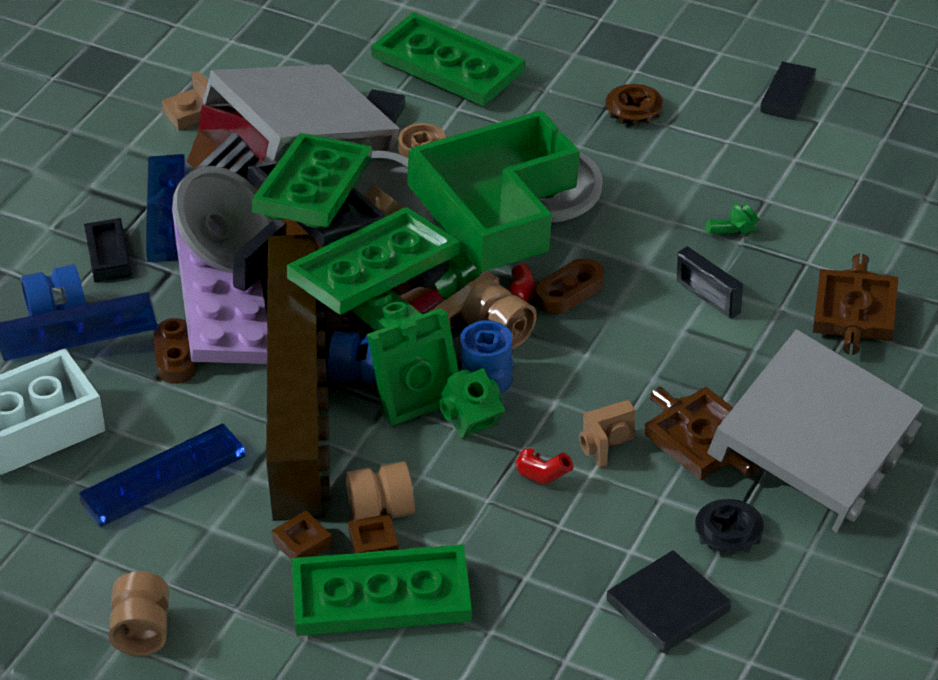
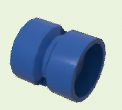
(39, 294)
(488, 347)
(346, 360)

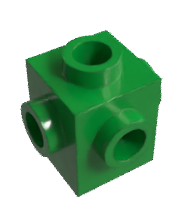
(471, 402)

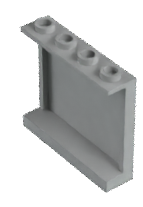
(302, 100)
(820, 425)

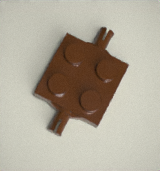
(856, 304)
(688, 429)

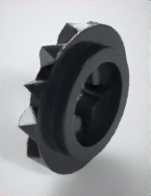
(721, 515)

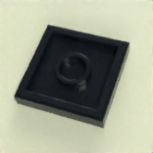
(668, 601)

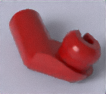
(524, 283)
(540, 471)

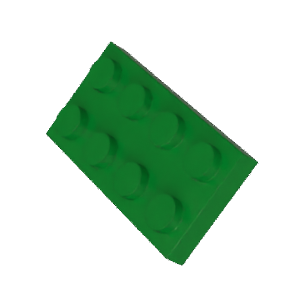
(448, 58)
(312, 180)
(373, 260)
(380, 590)

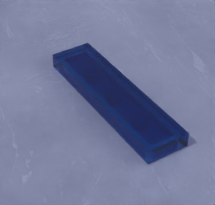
(163, 178)
(77, 326)
(161, 474)

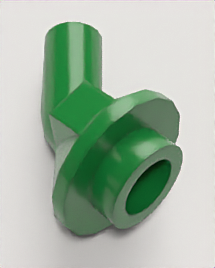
(742, 220)

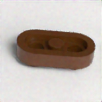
(570, 285)
(173, 351)

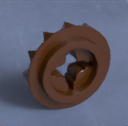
(644, 102)

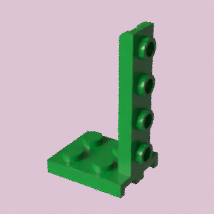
(409, 355)

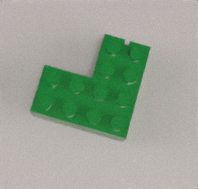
(490, 184)

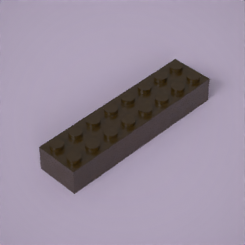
(294, 387)

